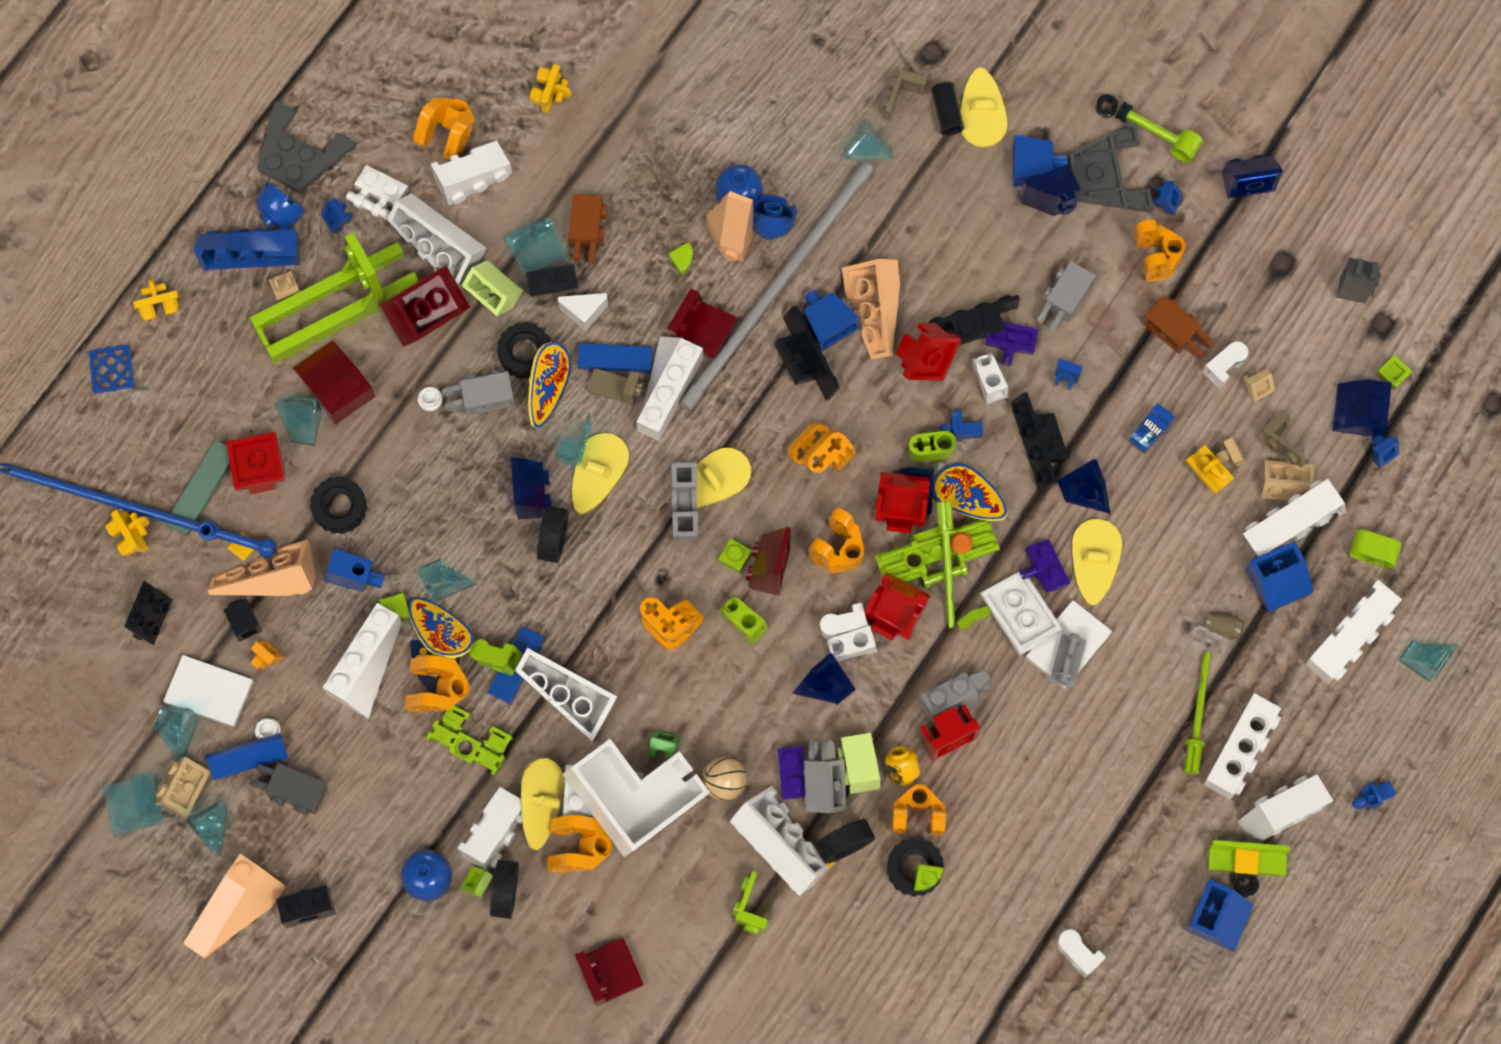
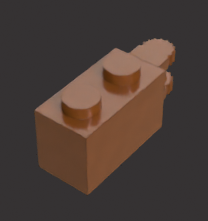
(585, 225)
(1176, 327)

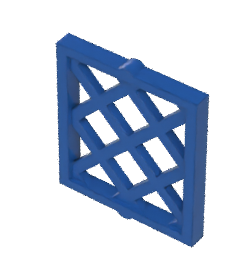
(109, 350)

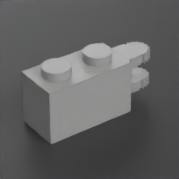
(1067, 294)
(481, 393)
(955, 693)
(824, 779)

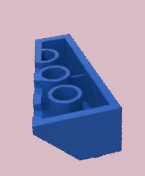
(248, 249)

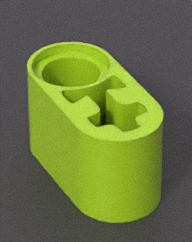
(925, 440)
(1375, 549)

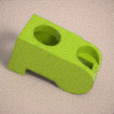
(744, 619)
(495, 658)

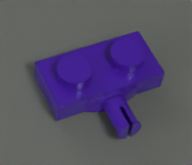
(1014, 340)
(1045, 567)
(792, 772)

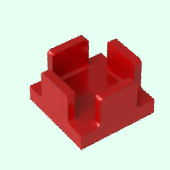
(930, 355)
(256, 463)
(902, 501)
(896, 607)
(950, 732)

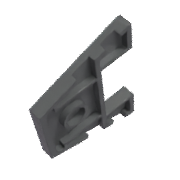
(292, 160)
(1100, 176)

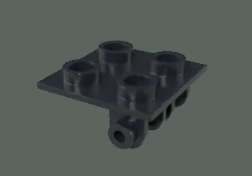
(148, 613)

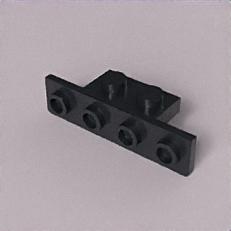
(980, 321)
(804, 356)
(1040, 439)

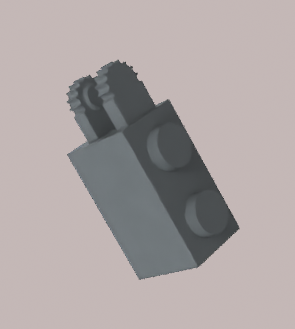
(1358, 280)
(292, 788)

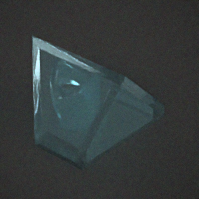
(867, 145)
(300, 418)
(442, 580)
(1427, 658)
(176, 728)
(210, 826)

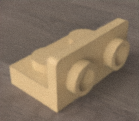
(1285, 480)
(181, 786)

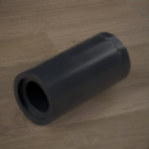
(947, 108)

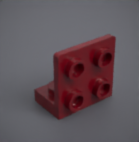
(701, 324)
(609, 971)

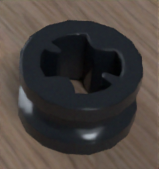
(1110, 99)
(1253, 881)

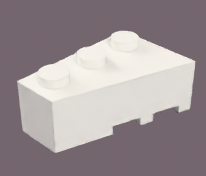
(471, 173)
(1285, 808)
(493, 830)

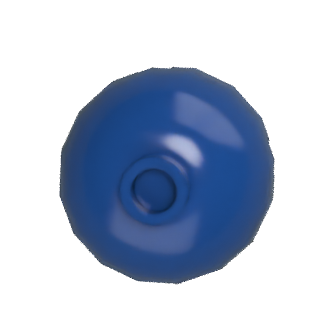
(739, 180)
(278, 207)
(773, 216)
(426, 875)

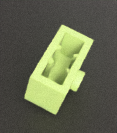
(492, 288)
(860, 763)

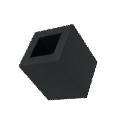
(242, 619)

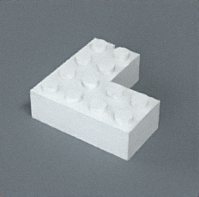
(631, 807)

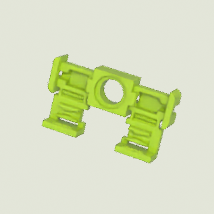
(486, 756)

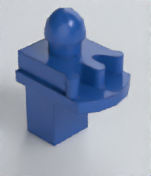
(962, 430)
(1373, 797)

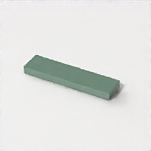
(202, 486)

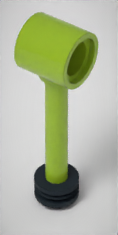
(1184, 145)

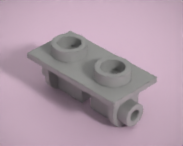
(1068, 660)

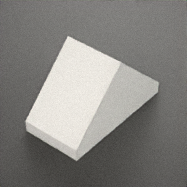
(583, 308)

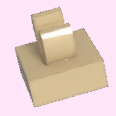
(284, 286)
(1259, 384)
(1232, 453)

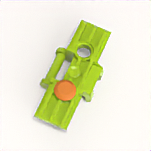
(966, 544)

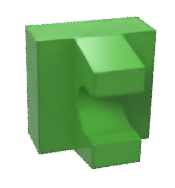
(665, 742)

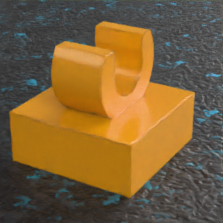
(265, 655)

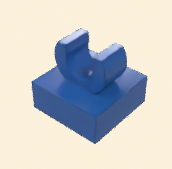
(1169, 197)
(335, 215)
(1067, 371)
(1384, 449)

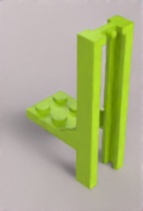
(356, 268)

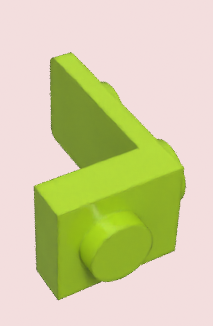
(751, 922)

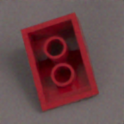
(424, 306)
(335, 382)
(770, 561)

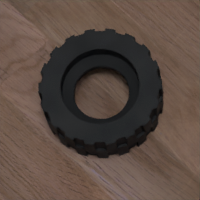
(510, 338)
(338, 486)
(552, 534)
(845, 841)
(900, 853)
(504, 889)

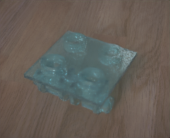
(536, 246)
(572, 450)
(132, 804)

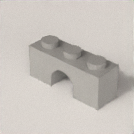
(684, 502)

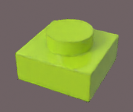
(1394, 372)
(735, 555)
(476, 881)

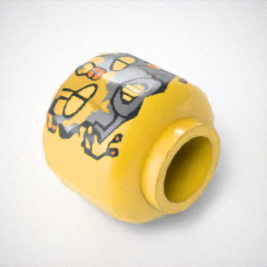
(902, 765)

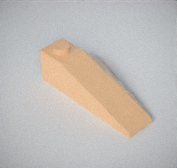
(732, 225)
(875, 296)
(280, 575)
(238, 901)

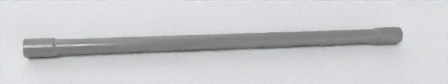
(697, 390)

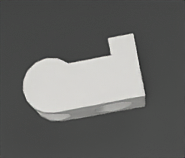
(1231, 357)
(990, 378)
(835, 625)
(852, 644)
(1077, 953)

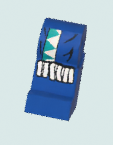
(1152, 428)

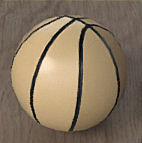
(724, 778)

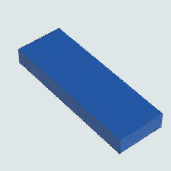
(615, 358)
(506, 686)
(247, 756)

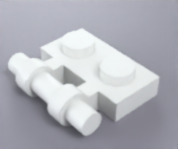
(380, 186)

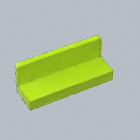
(1271, 857)

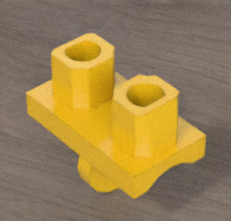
(545, 97)
(146, 305)
(1209, 469)
(132, 529)

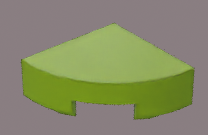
(682, 258)
(397, 605)
(973, 616)
(927, 877)

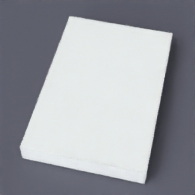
(1021, 612)
(1072, 620)
(208, 691)

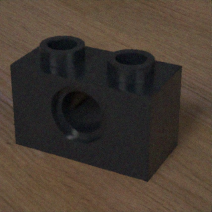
(552, 280)
(306, 906)

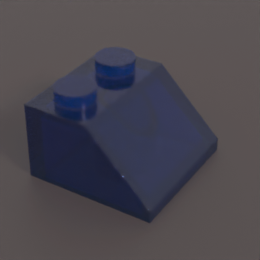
(1251, 176)
(1052, 192)
(1362, 407)
(529, 488)

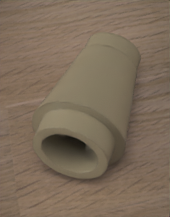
(1227, 626)

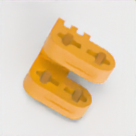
(453, 115)
(1163, 264)
(830, 448)
(823, 554)
(678, 622)
(444, 697)
(938, 811)
(588, 856)

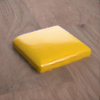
(240, 551)
(1246, 862)

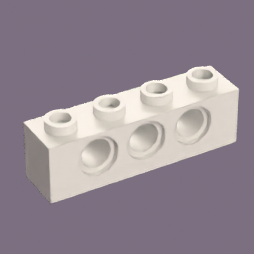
(1257, 710)

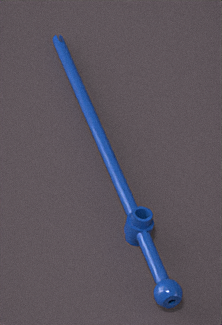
(265, 547)

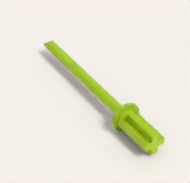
(945, 527)
(1194, 745)

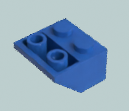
(1280, 576)
(1220, 915)

